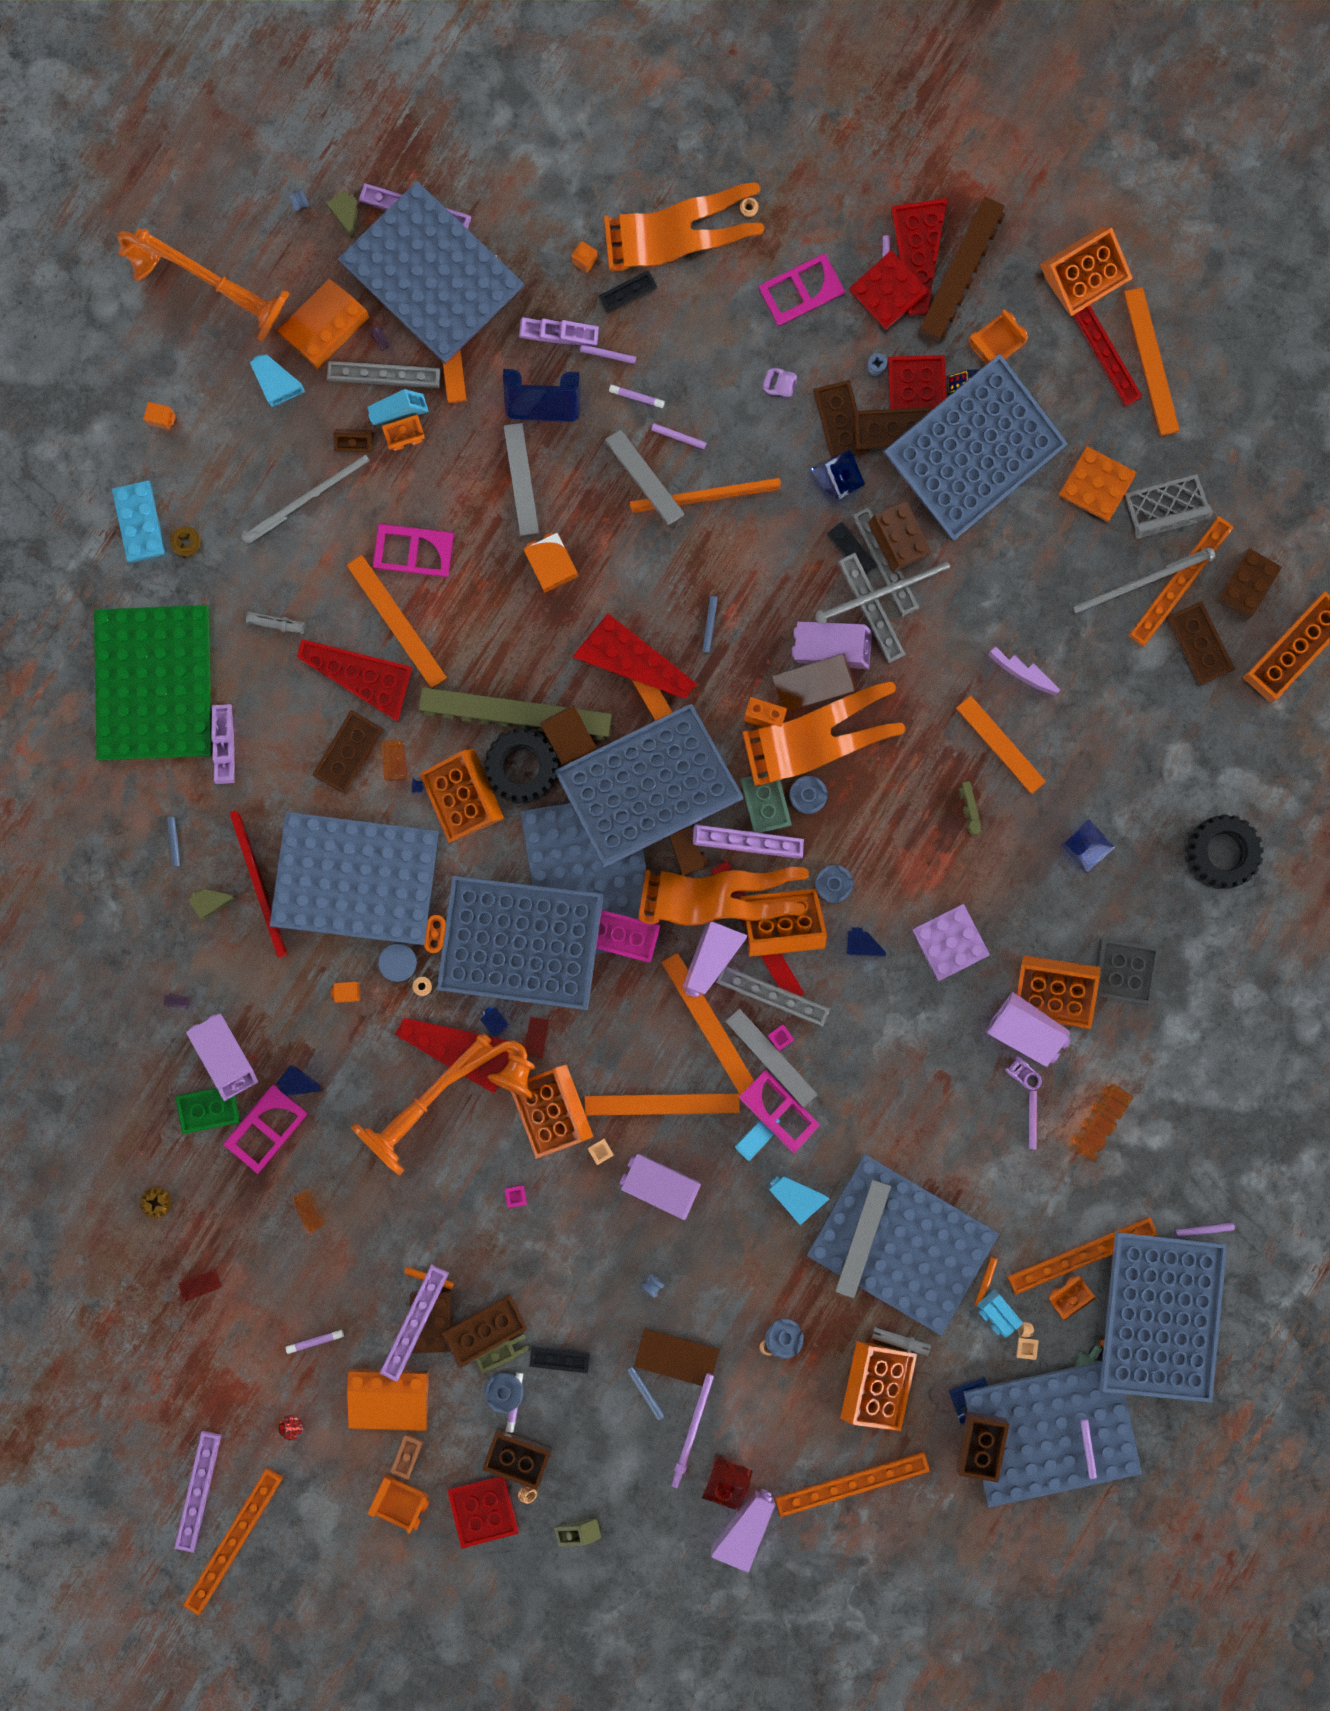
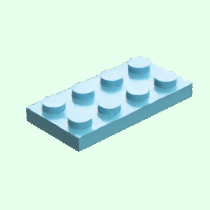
(138, 521)

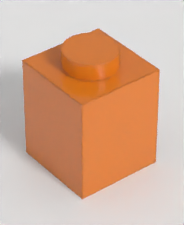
(584, 257)
(159, 415)
(345, 992)

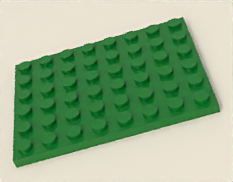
(152, 683)

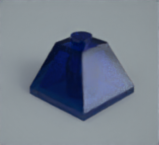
(838, 475)
(1087, 846)

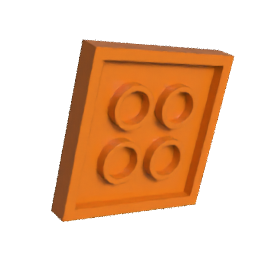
(1097, 484)

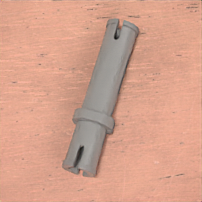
(282, 624)
(901, 1341)

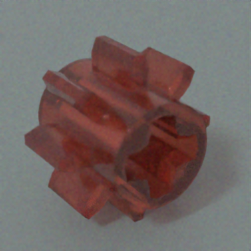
(290, 1427)

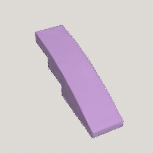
(558, 332)
(1032, 676)
(223, 744)

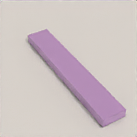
(384, 199)
(748, 841)
(414, 1323)
(197, 1491)

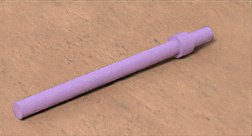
(681, 1466)

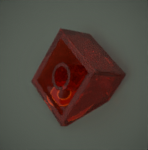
(727, 1484)

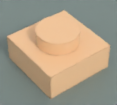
(600, 1151)
(1027, 1348)

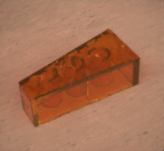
(1100, 1122)

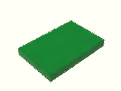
(206, 1111)

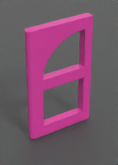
(831, 289)
(440, 539)
(271, 1099)
(753, 1100)

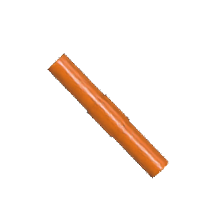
(421, 1275)
(986, 1280)

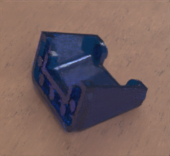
(542, 402)

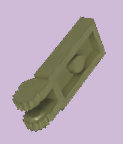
(970, 808)
(501, 1354)

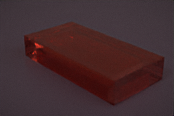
(536, 1037)
(200, 1285)

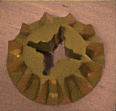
(184, 532)
(163, 1198)

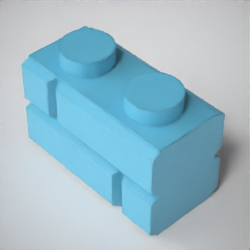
(999, 1313)

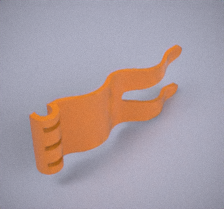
(667, 234)
(808, 741)
(709, 898)

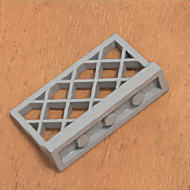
(1176, 519)

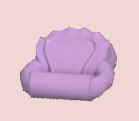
(784, 385)

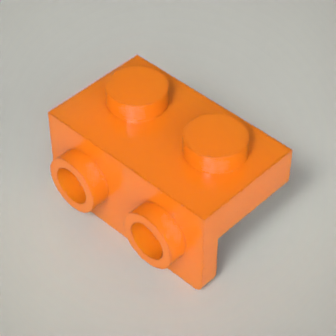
(403, 432)
(1071, 1297)

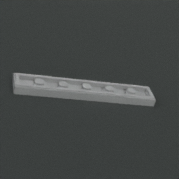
(383, 374)
(644, 477)
(521, 480)
(902, 597)
(872, 610)
(773, 995)
(771, 1058)
(863, 1238)

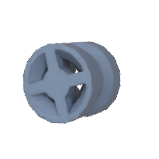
(299, 200)
(874, 367)
(652, 1285)

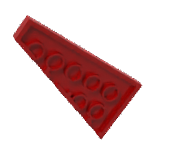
(918, 241)
(625, 654)
(369, 678)
(449, 1045)

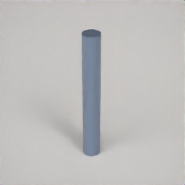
(709, 624)
(645, 1393)

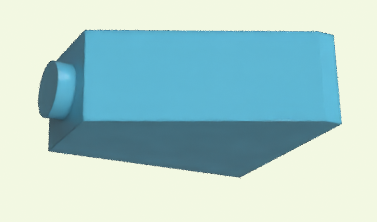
(275, 381)
(397, 406)
(754, 1140)
(797, 1198)

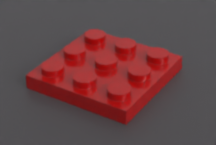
(888, 290)
(916, 381)
(482, 1511)

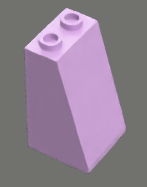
(827, 640)
(711, 956)
(1028, 1030)
(222, 1056)
(660, 1186)
(743, 1535)

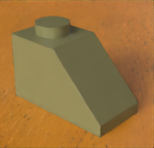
(345, 211)
(209, 902)
(577, 1533)

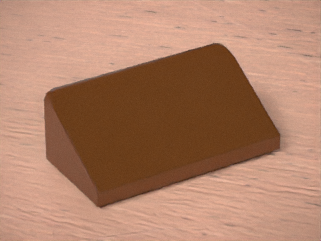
(353, 440)

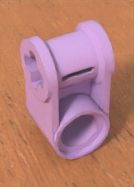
(1022, 1073)

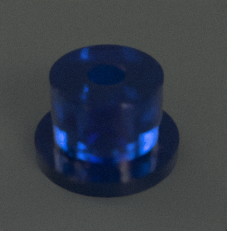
(416, 786)

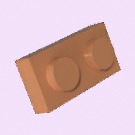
(406, 1457)

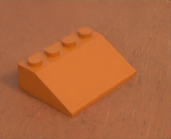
(1087, 270)
(323, 323)
(461, 795)
(786, 932)
(1060, 989)
(554, 1113)
(878, 1386)
(387, 1404)

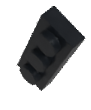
(628, 291)
(848, 545)
(559, 1359)

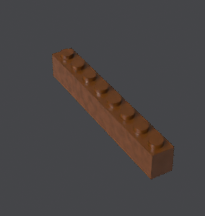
(960, 272)

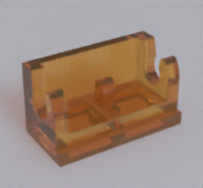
(394, 760)
(308, 1211)

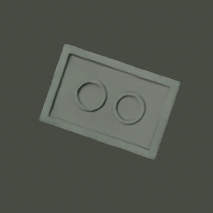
(765, 805)

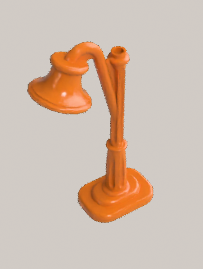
(146, 251)
(511, 1078)

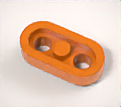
(435, 934)

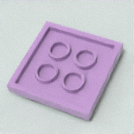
(950, 942)

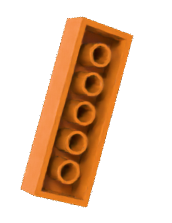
(1292, 651)

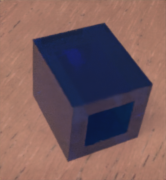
(494, 1021)

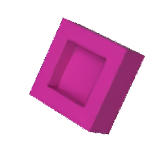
(780, 1037)
(515, 1196)

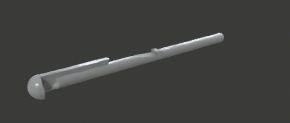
(280, 516)
(1169, 569)
(822, 616)

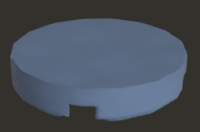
(808, 794)
(834, 884)
(397, 962)
(784, 1338)
(504, 1392)

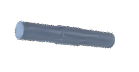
(173, 839)

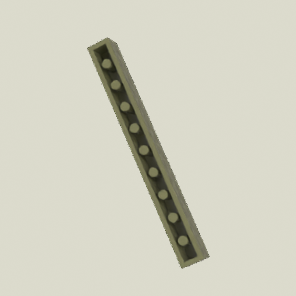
(504, 712)

